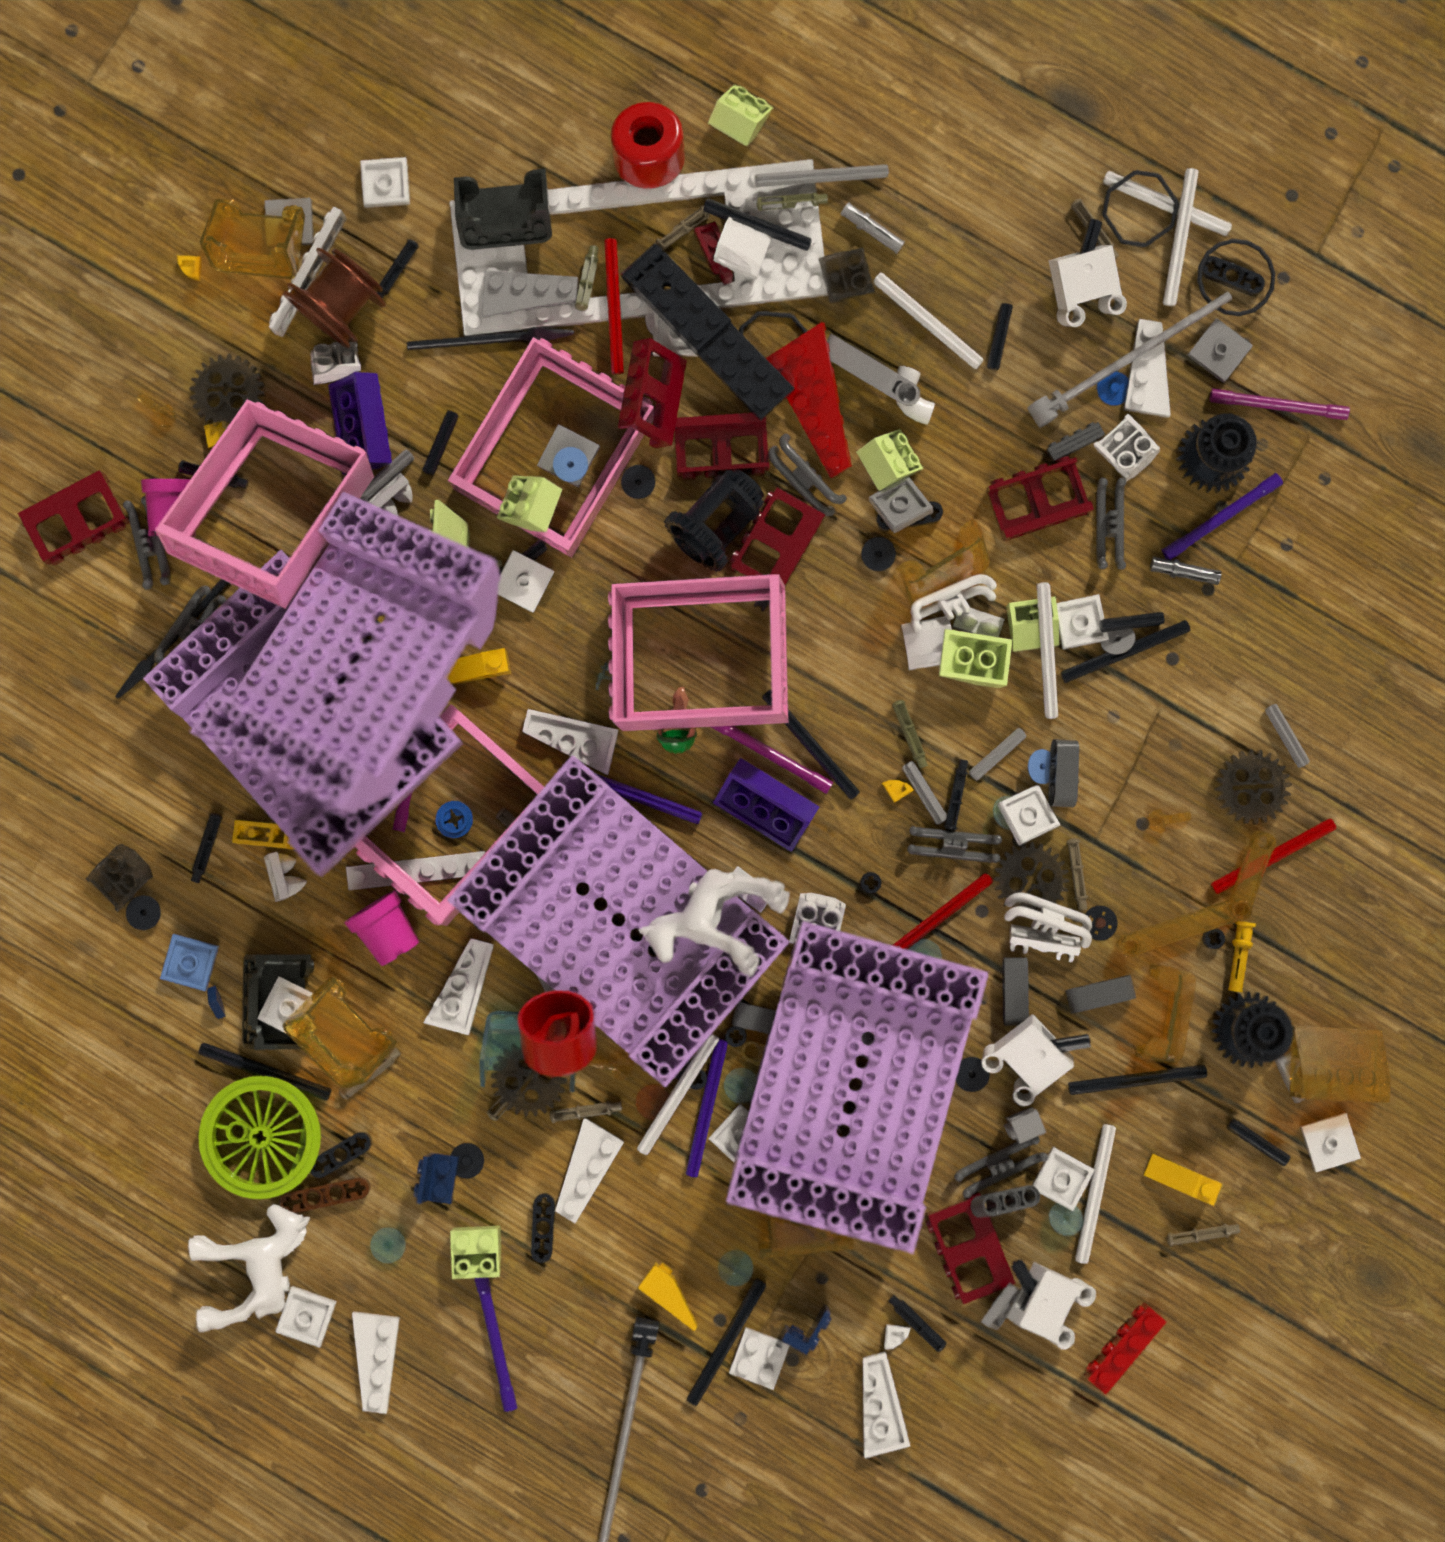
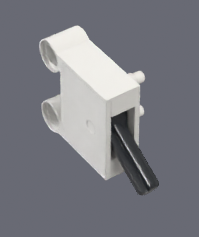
(1086, 277)
(1034, 1057)
(1047, 1301)

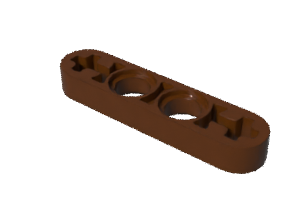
(324, 1193)

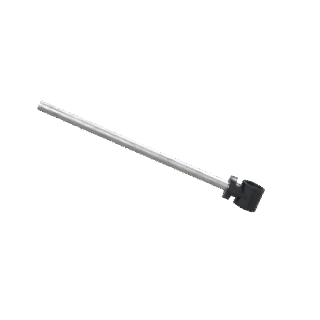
(644, 1334)

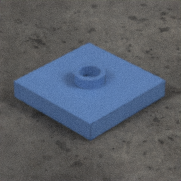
(189, 962)

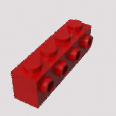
(1124, 1348)

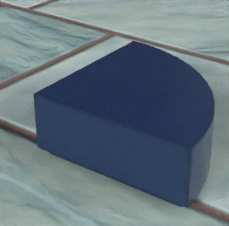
(215, 1002)

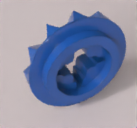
(444, 814)

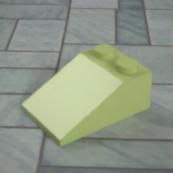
(975, 658)

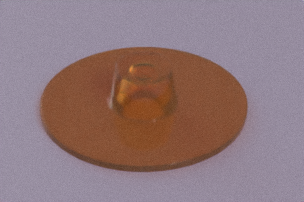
(651, 1100)

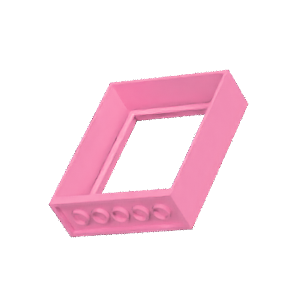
(535, 356)
(216, 473)
(690, 592)
(441, 912)

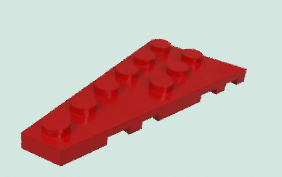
(815, 398)

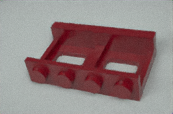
(665, 392)
(720, 431)
(66, 504)
(1042, 512)
(789, 547)
(982, 1245)

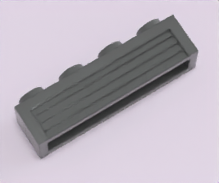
(1075, 442)

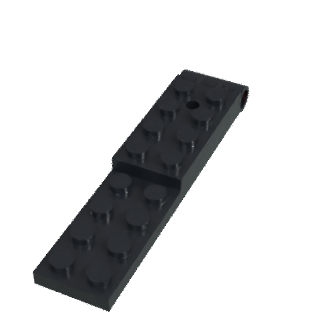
(707, 331)

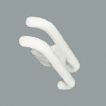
(951, 599)
(1050, 916)

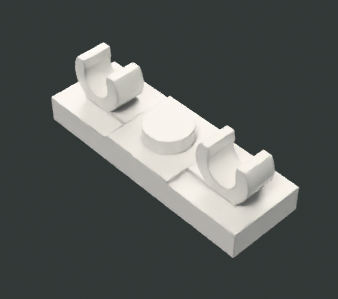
(1044, 941)

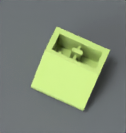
(740, 114)
(889, 459)
(529, 503)
(1024, 624)
(475, 1252)

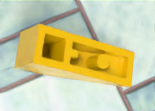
(479, 666)
(260, 834)
(1183, 1179)
(664, 1289)

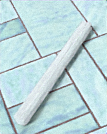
(1166, 203)
(1180, 237)
(928, 320)
(1047, 650)
(677, 1094)
(1095, 1194)

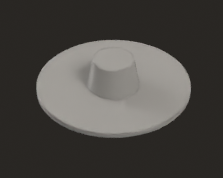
(1119, 641)

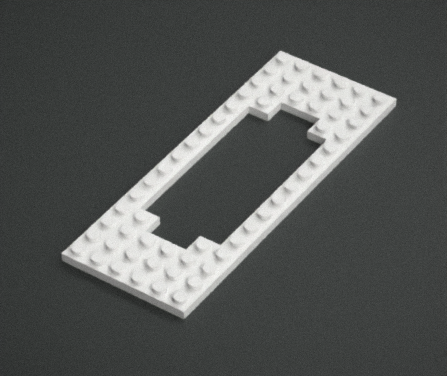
(783, 276)

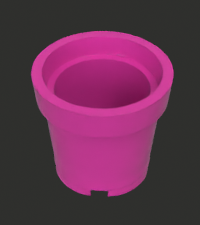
(160, 497)
(384, 928)

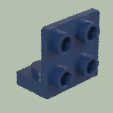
(436, 1178)
(795, 1337)

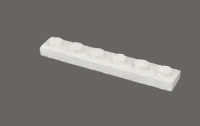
(310, 266)
(418, 869)

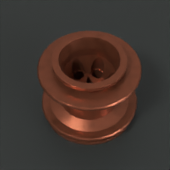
(335, 296)

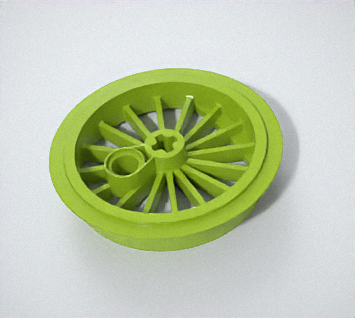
(307, 1147)

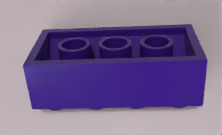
(360, 416)
(766, 804)

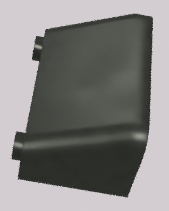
(503, 213)
(259, 977)

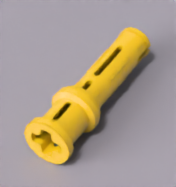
(1242, 945)

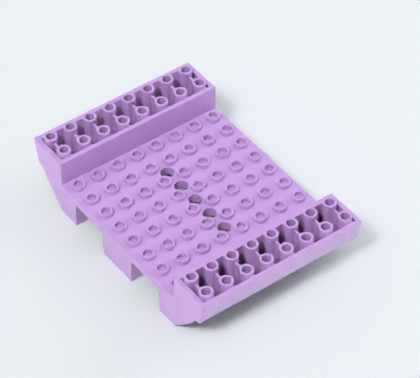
(433, 605)
(217, 660)
(531, 906)
(789, 1147)

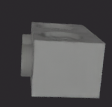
(1024, 1125)

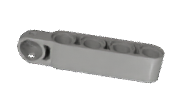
(872, 372)

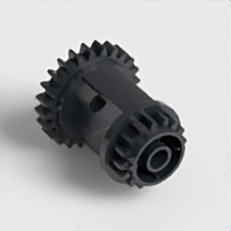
(1217, 452)
(697, 539)
(1252, 1030)

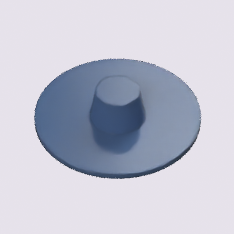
(570, 464)
(1039, 766)

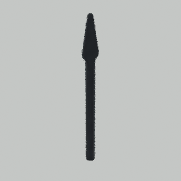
(545, 333)
(145, 666)

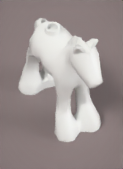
(703, 915)
(263, 1268)

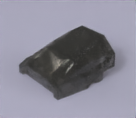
(846, 275)
(120, 875)

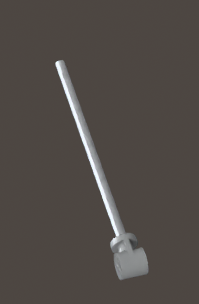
(1045, 410)

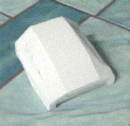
(742, 248)
(333, 362)
(1128, 448)
(925, 646)
(817, 910)

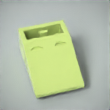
(449, 524)

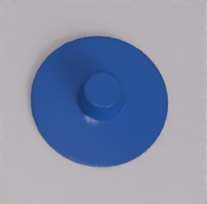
(1113, 389)

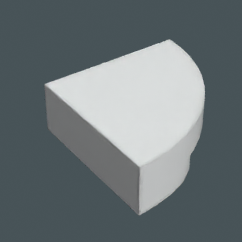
(895, 1335)

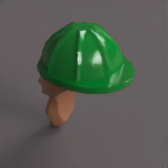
(677, 739)

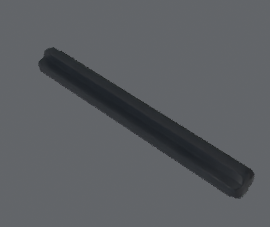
(773, 230)

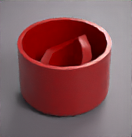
(653, 164)
(553, 1018)

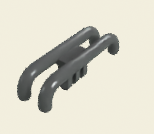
(803, 477)
(1110, 524)
(146, 547)
(186, 623)
(954, 845)
(999, 1166)

